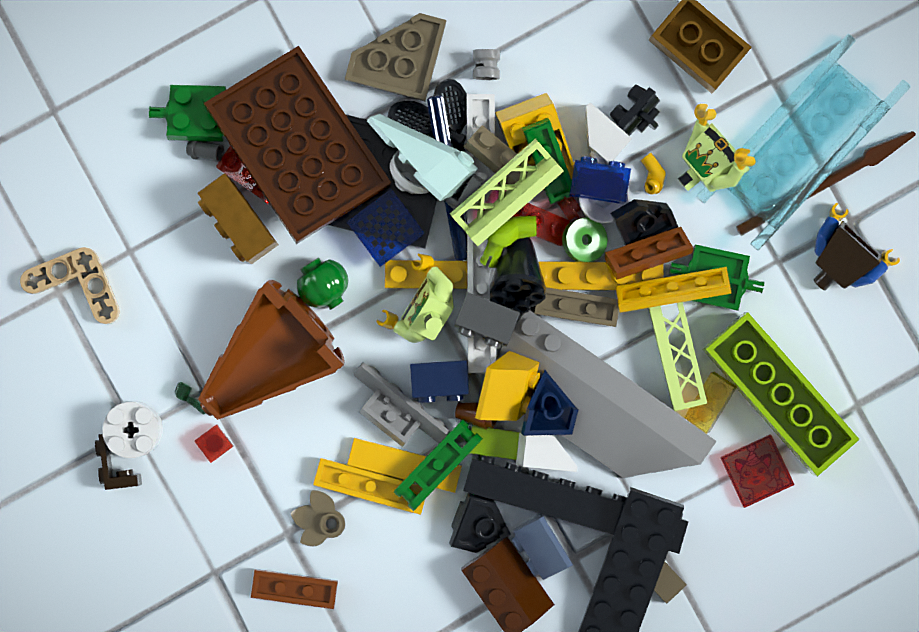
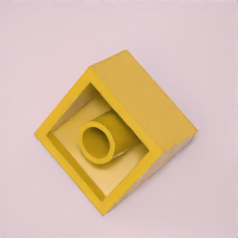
(507, 388)

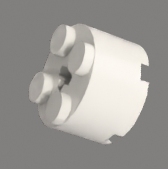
(121, 441)

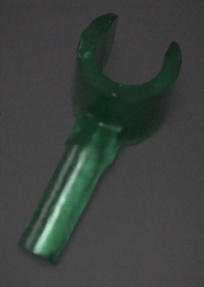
(183, 391)

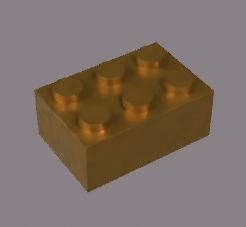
(700, 43)
(236, 219)

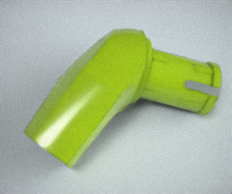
(510, 231)

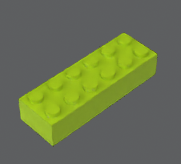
(781, 394)

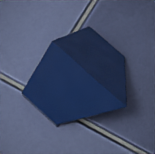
(549, 410)

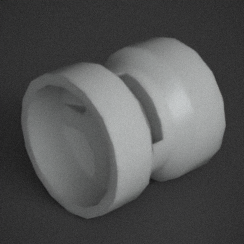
(486, 64)

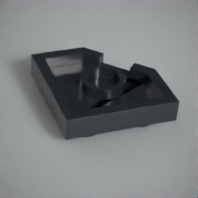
(643, 220)

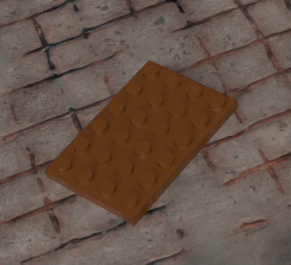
(297, 144)

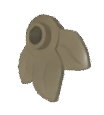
(314, 518)

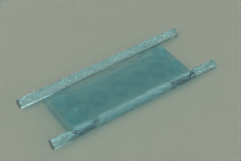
(808, 141)

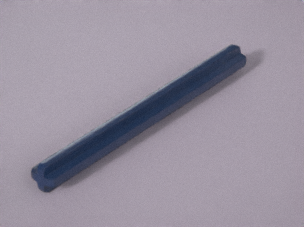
(441, 133)

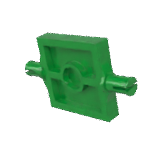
(187, 115)
(737, 264)

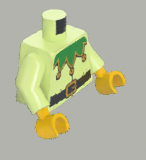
(712, 156)
(428, 307)

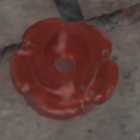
(569, 207)

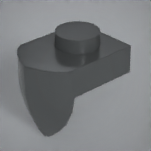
(454, 201)

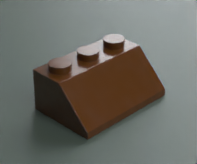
(507, 587)

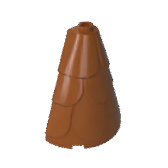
(270, 354)

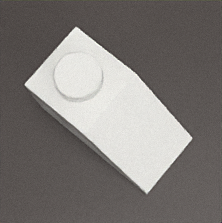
(603, 136)
(543, 453)

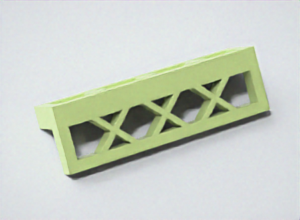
(513, 199)
(667, 361)

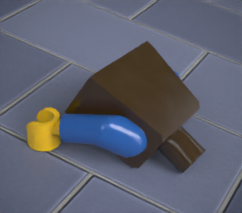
(846, 255)

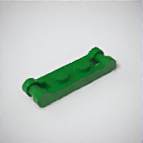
(438, 465)

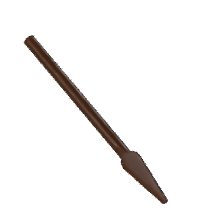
(871, 157)

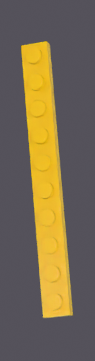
(555, 275)

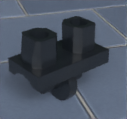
(640, 114)

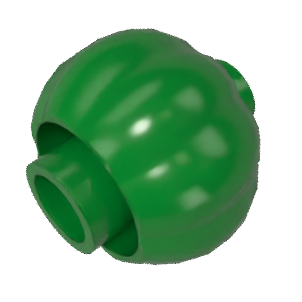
(322, 283)

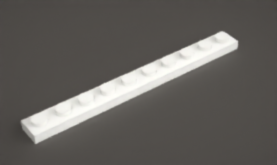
(480, 111)

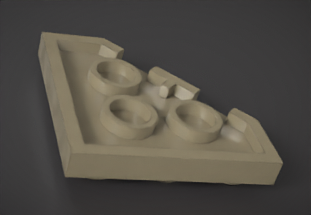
(400, 58)

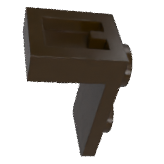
(124, 478)

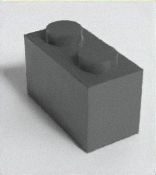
(486, 320)

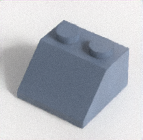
(542, 547)

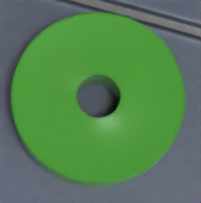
(573, 242)

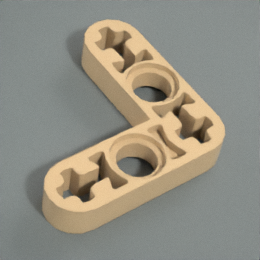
(74, 271)

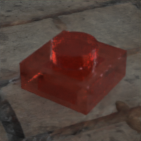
(214, 443)

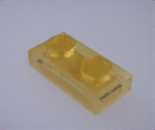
(717, 393)

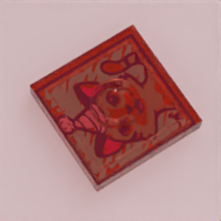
(757, 471)

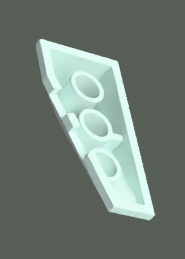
(438, 166)

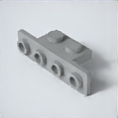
(394, 411)

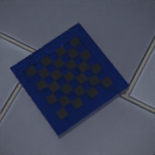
(385, 227)

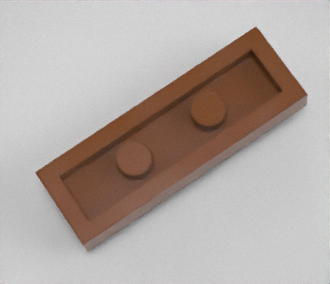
(648, 253)
(294, 589)

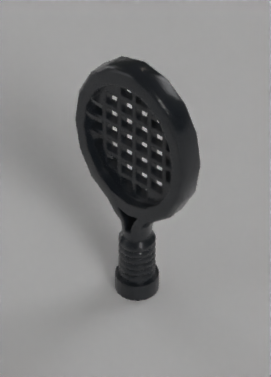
(461, 95)
(421, 109)

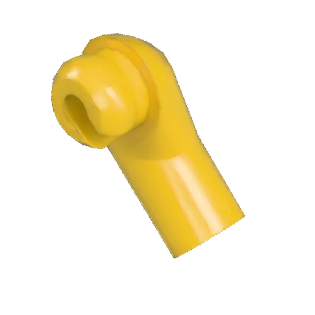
(656, 174)

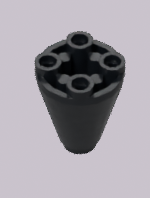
(518, 277)

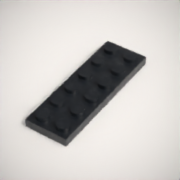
(632, 563)

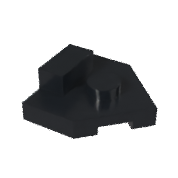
(477, 524)

